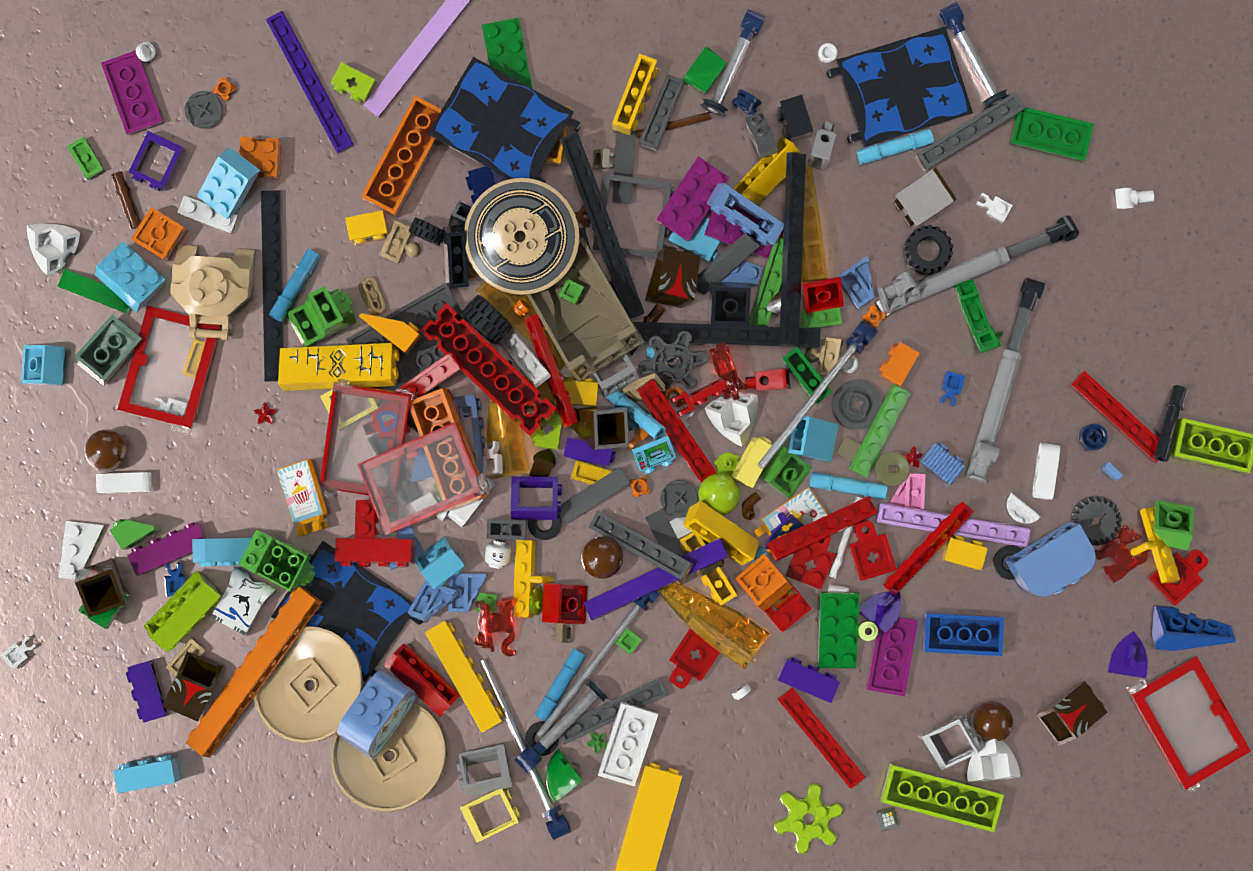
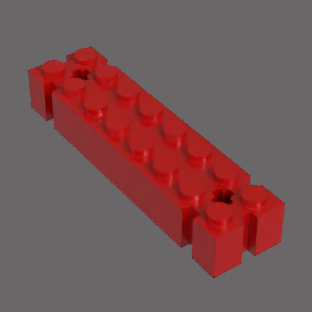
(490, 370)

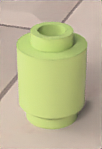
(861, 630)

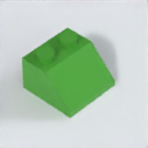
(785, 472)
(1174, 524)
(131, 532)

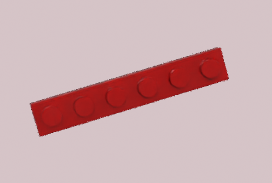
(548, 360)
(1116, 413)
(676, 430)
(822, 528)
(928, 548)
(821, 738)

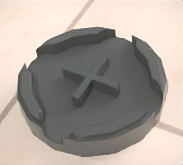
(203, 110)
(678, 497)

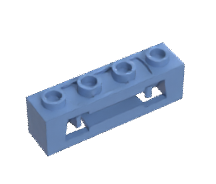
(720, 202)
(477, 423)

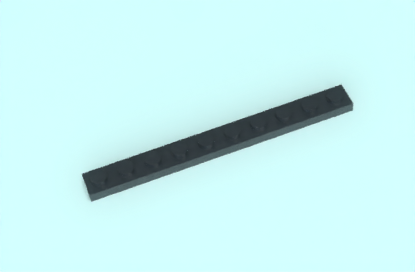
(602, 224)
(792, 249)
(272, 280)
(726, 333)

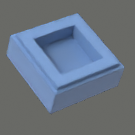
(1112, 471)

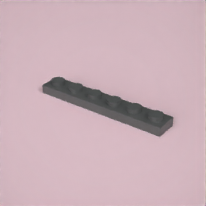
(971, 131)
(641, 545)
(607, 712)

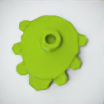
(726, 463)
(536, 601)

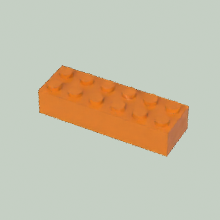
(403, 158)
(435, 412)

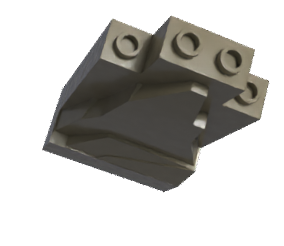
(596, 327)

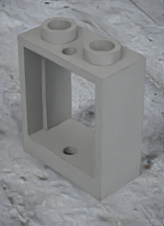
(619, 379)
(939, 749)
(481, 756)

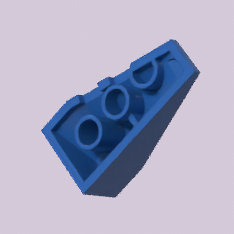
(1181, 631)

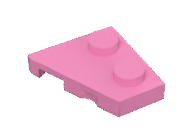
(911, 492)

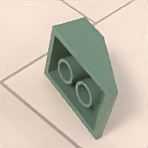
(107, 350)

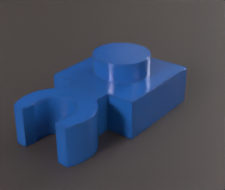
(952, 385)
(174, 581)

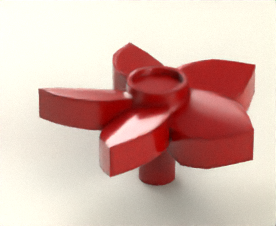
(265, 414)
(912, 457)

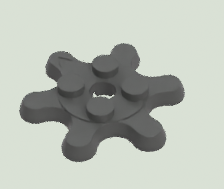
(682, 369)

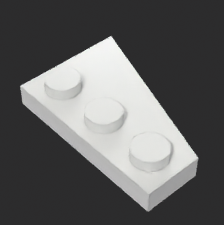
(77, 547)

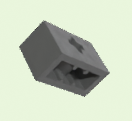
(761, 135)
(506, 529)

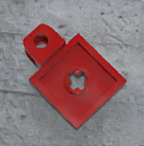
(700, 395)
(867, 543)
(822, 559)
(1189, 577)
(685, 665)

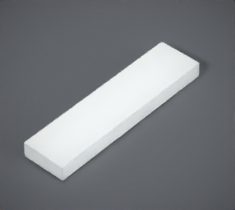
(524, 358)

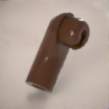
(748, 506)

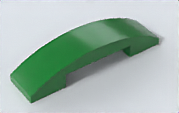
(92, 290)
(976, 316)

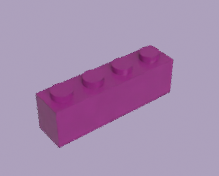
(166, 550)

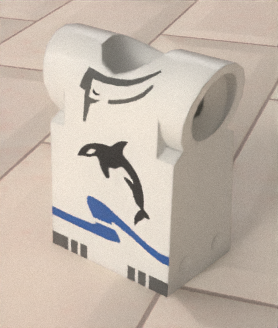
(242, 601)

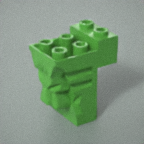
(321, 316)
(278, 561)

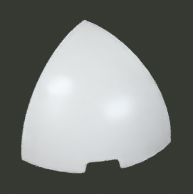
(52, 245)
(733, 417)
(993, 763)

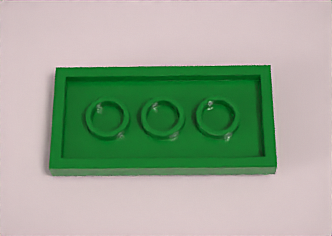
(507, 49)
(1052, 134)
(838, 630)

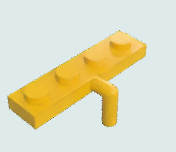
(1161, 552)
(525, 577)

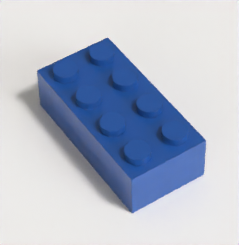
(963, 634)

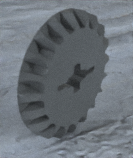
(843, 402)
(1096, 507)

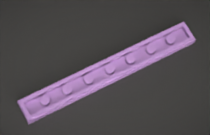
(414, 55)
(972, 528)

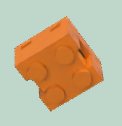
(263, 155)
(158, 234)
(763, 582)

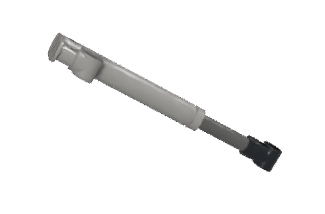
(908, 291)
(985, 451)

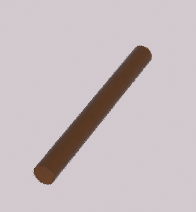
(682, 122)

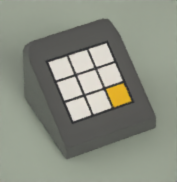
(887, 818)

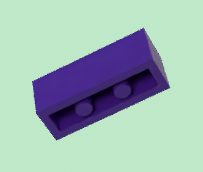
(808, 679)
(146, 691)

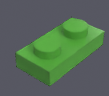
(85, 158)
(821, 318)

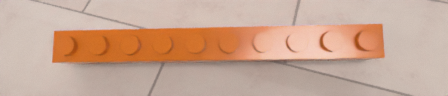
(253, 672)

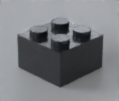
(794, 118)
(729, 303)

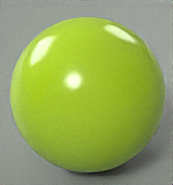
(720, 493)

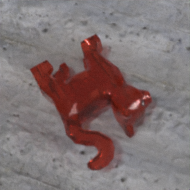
(727, 370)
(1122, 558)
(496, 622)

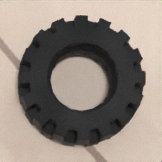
(426, 231)

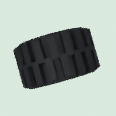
(940, 238)
(486, 319)

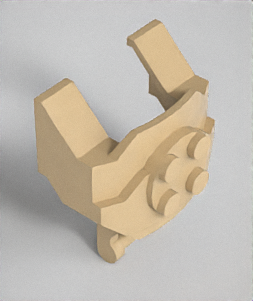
(211, 287)

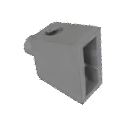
(822, 147)

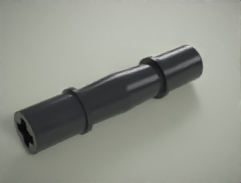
(1170, 423)

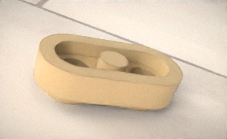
(371, 296)

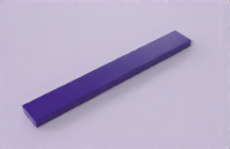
(309, 82)
(652, 581)

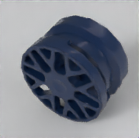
(746, 102)
(1093, 437)

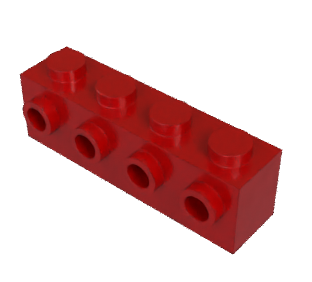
(374, 551)
(422, 679)

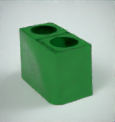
(704, 70)

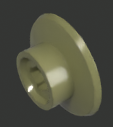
(891, 459)

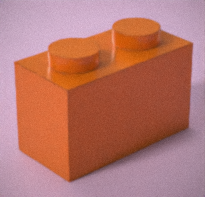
(899, 363)

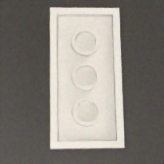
(627, 744)

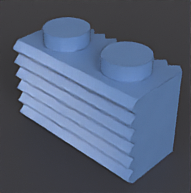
(942, 463)

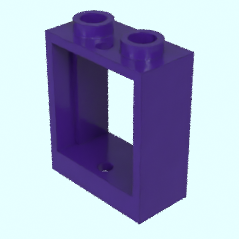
(178, 153)
(581, 451)
(535, 513)

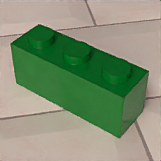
(804, 373)

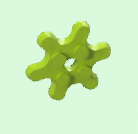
(807, 832)

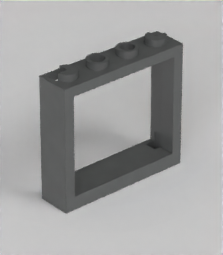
(663, 231)

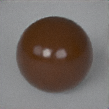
(106, 450)
(602, 557)
(992, 721)

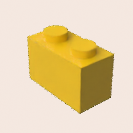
(367, 226)
(965, 553)

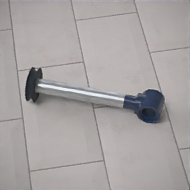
(952, 18)
(751, 26)
(532, 755)

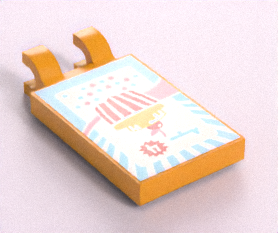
(303, 496)
(802, 506)

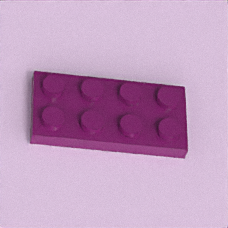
(132, 92)
(689, 201)
(723, 231)
(892, 658)

